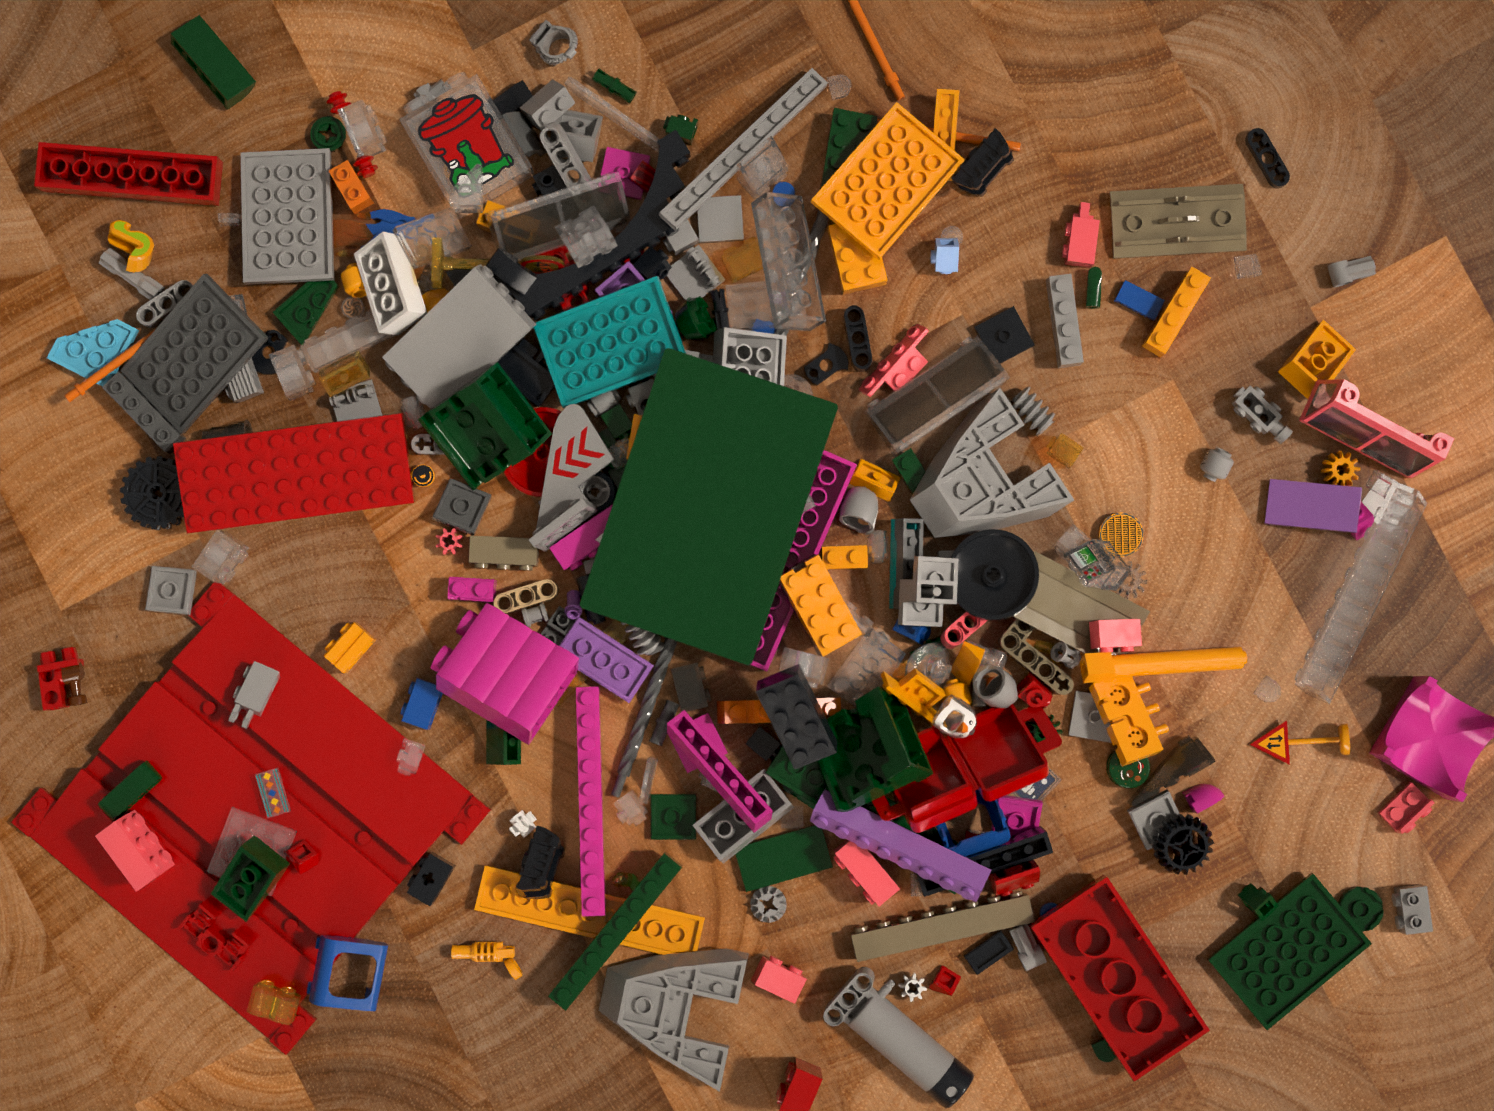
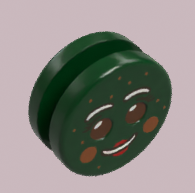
(1129, 775)

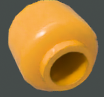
(352, 281)
(958, 689)

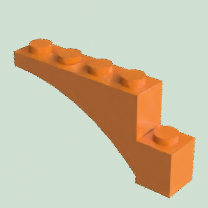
(753, 711)

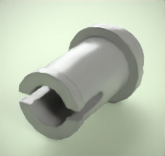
(976, 701)

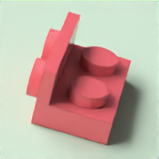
(1406, 809)

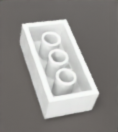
(390, 284)

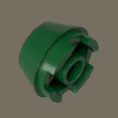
(694, 319)

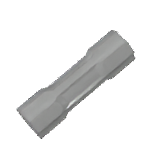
(117, 265)

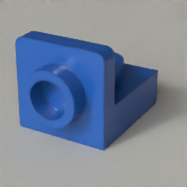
(916, 633)

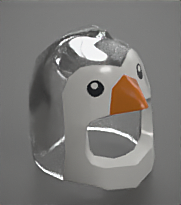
(955, 718)

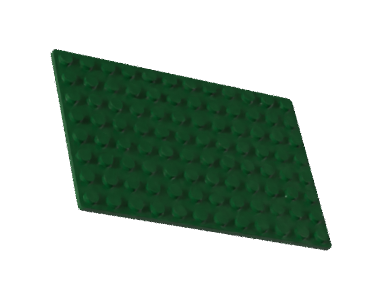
(708, 506)

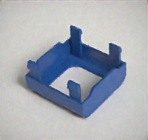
(983, 841)
(329, 948)

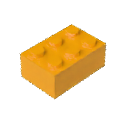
(854, 264)

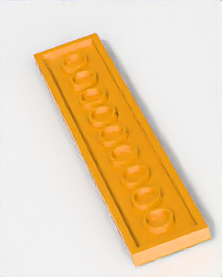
(658, 931)

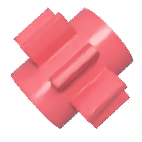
(451, 547)

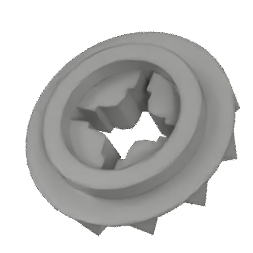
(779, 902)

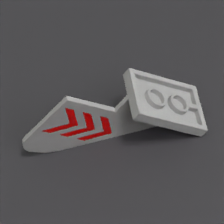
(573, 459)

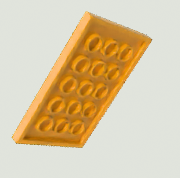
(887, 181)

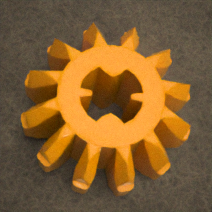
(1348, 467)

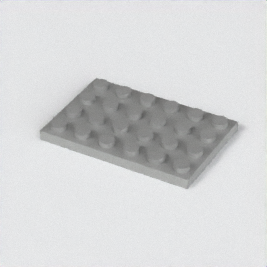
(287, 216)

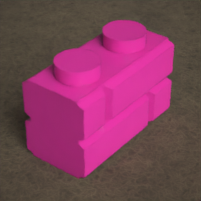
(472, 589)

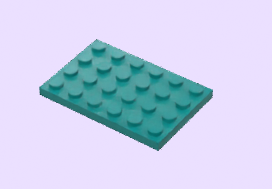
(608, 341)

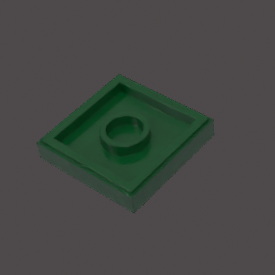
(673, 816)

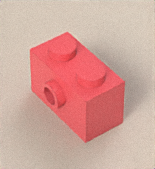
(1115, 634)
(778, 978)

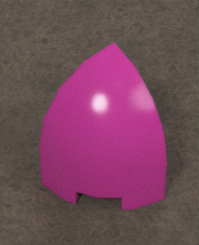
(1202, 797)

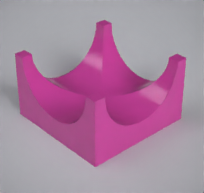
(1434, 738)

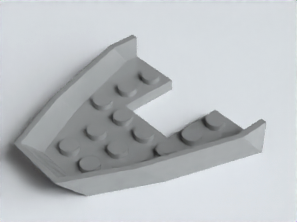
(968, 487)
(655, 998)

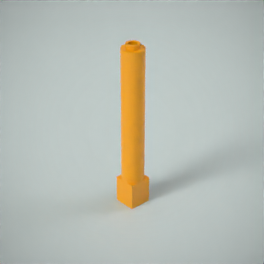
(1104, 665)

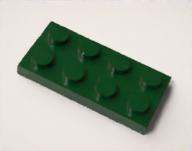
(845, 135)

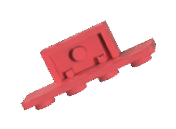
(899, 365)

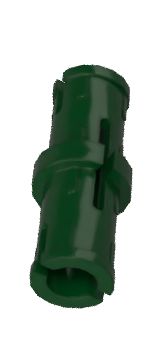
(614, 85)

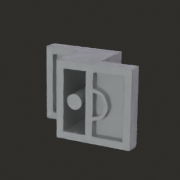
(931, 587)

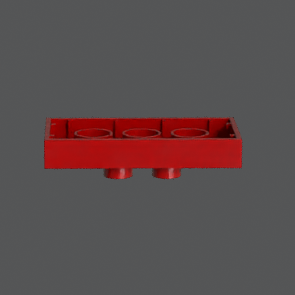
(1119, 977)

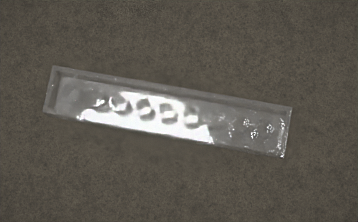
(1361, 592)

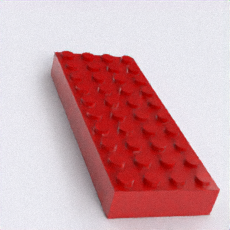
(294, 472)

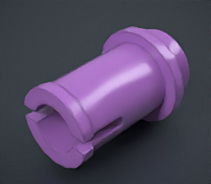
(573, 607)

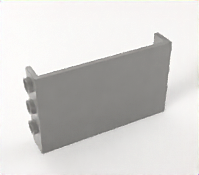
(459, 337)

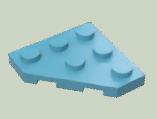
(93, 348)

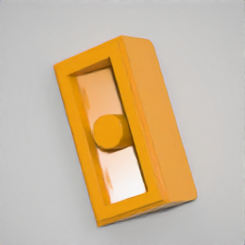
(875, 479)
(967, 662)

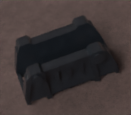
(983, 164)
(540, 865)

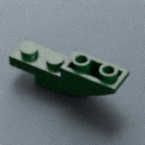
(909, 469)

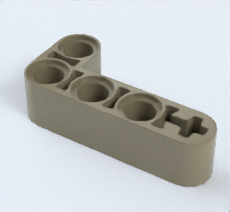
(1037, 659)

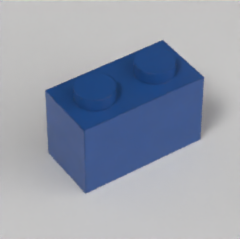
(422, 704)

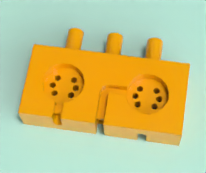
(1128, 717)

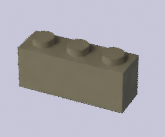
(503, 552)

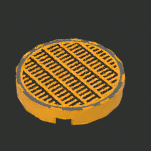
(1122, 532)

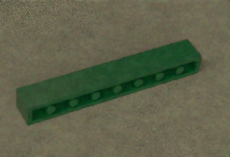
(615, 931)

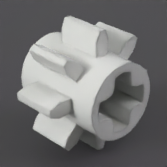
(522, 824)
(911, 993)

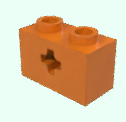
(351, 187)

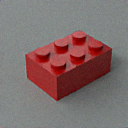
(799, 1087)

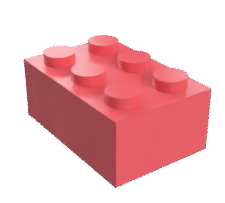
(135, 850)
(865, 872)

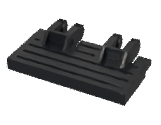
(527, 373)

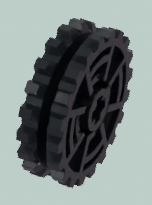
(141, 496)

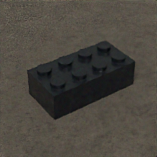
(796, 716)

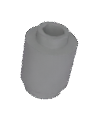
(604, 402)

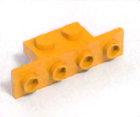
(916, 692)

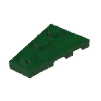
(305, 307)

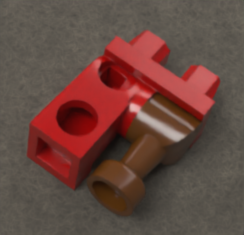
(55, 675)

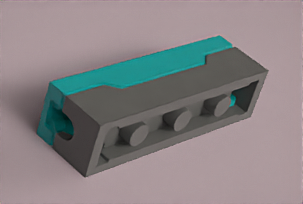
(904, 544)

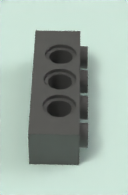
(143, 412)

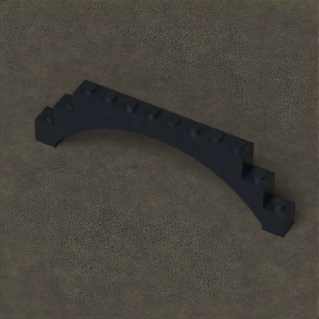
(641, 232)

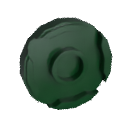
(1360, 900)

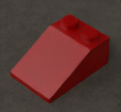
(1016, 877)

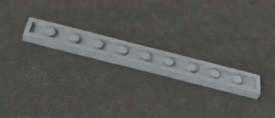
(725, 165)

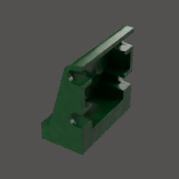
(485, 426)
(874, 751)

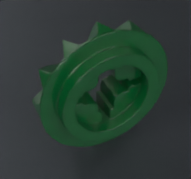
(321, 126)

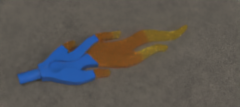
(359, 234)

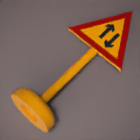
(1277, 742)

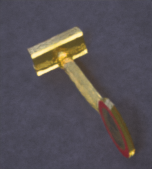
(536, 263)

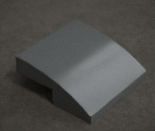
(524, 134)

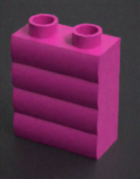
(504, 672)

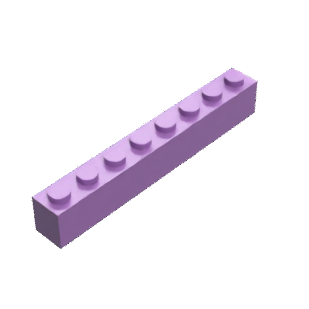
(902, 847)

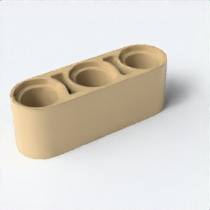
(537, 596)

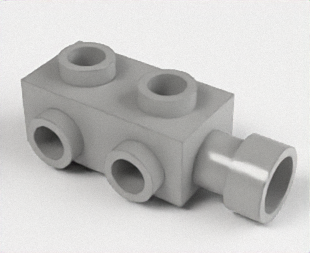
(1259, 407)

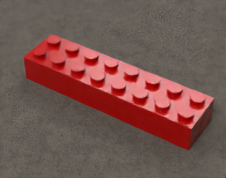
(128, 173)

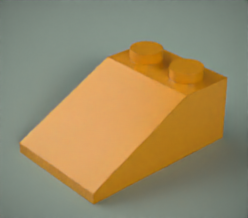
(1317, 358)

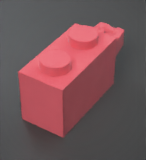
(1082, 238)

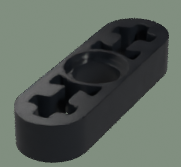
(1253, 147)

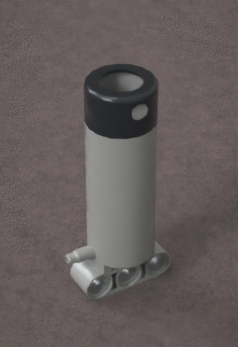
(899, 1039)

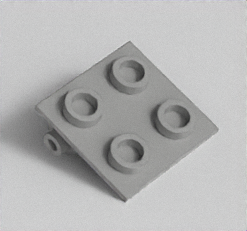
(694, 274)
(356, 402)

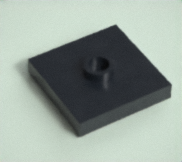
(1005, 335)

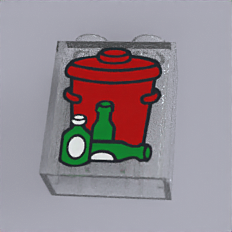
(465, 131)

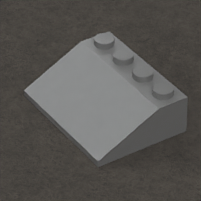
(751, 353)

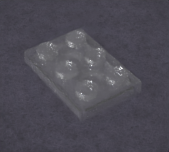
(417, 235)

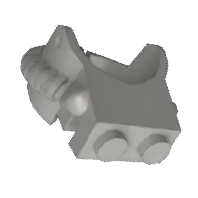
(547, 35)

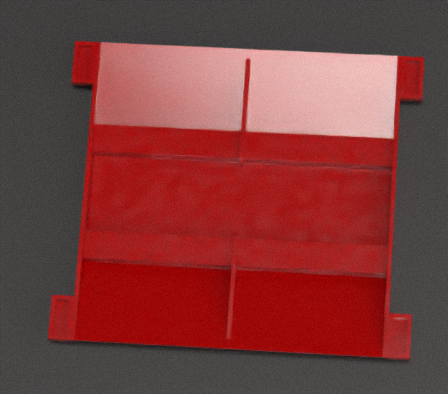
(337, 780)

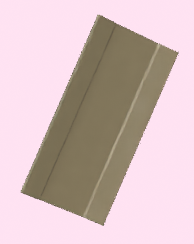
(1178, 221)
(1066, 607)

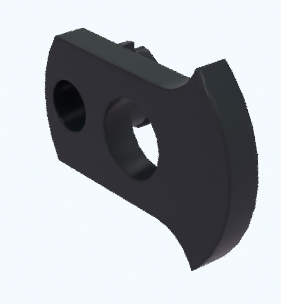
(835, 355)
(263, 364)

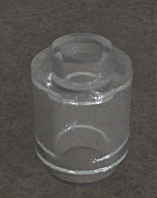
(412, 411)
(878, 546)

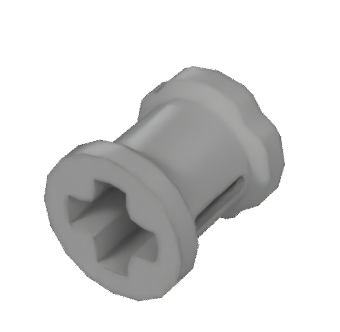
(535, 614)
(1066, 653)

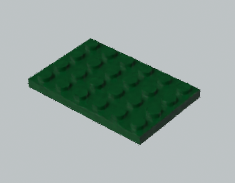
(1290, 952)

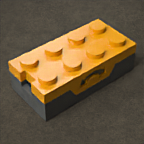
(818, 605)

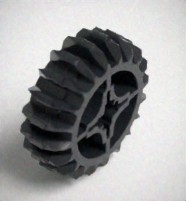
(1182, 859)

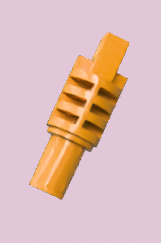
(483, 951)

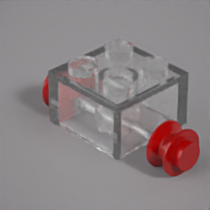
(362, 130)

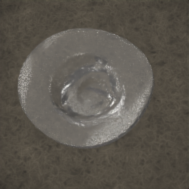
(931, 661)

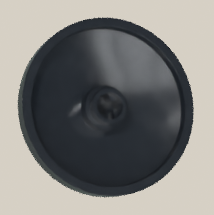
(995, 574)

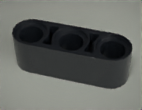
(857, 328)

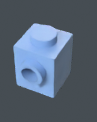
(945, 255)

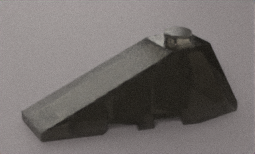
(1183, 760)

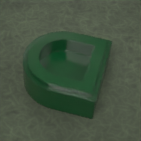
(1103, 1051)

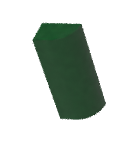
(212, 62)

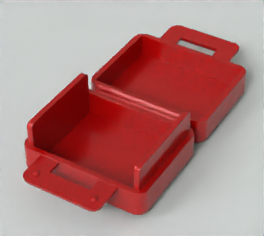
(993, 760)

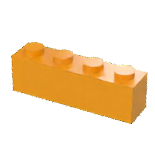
(1176, 312)

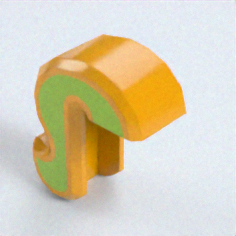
(134, 242)

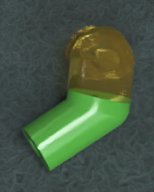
(626, 880)

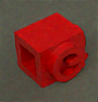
(1034, 692)

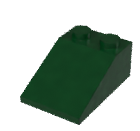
(249, 877)

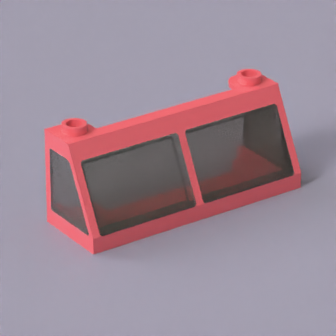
(1337, 414)

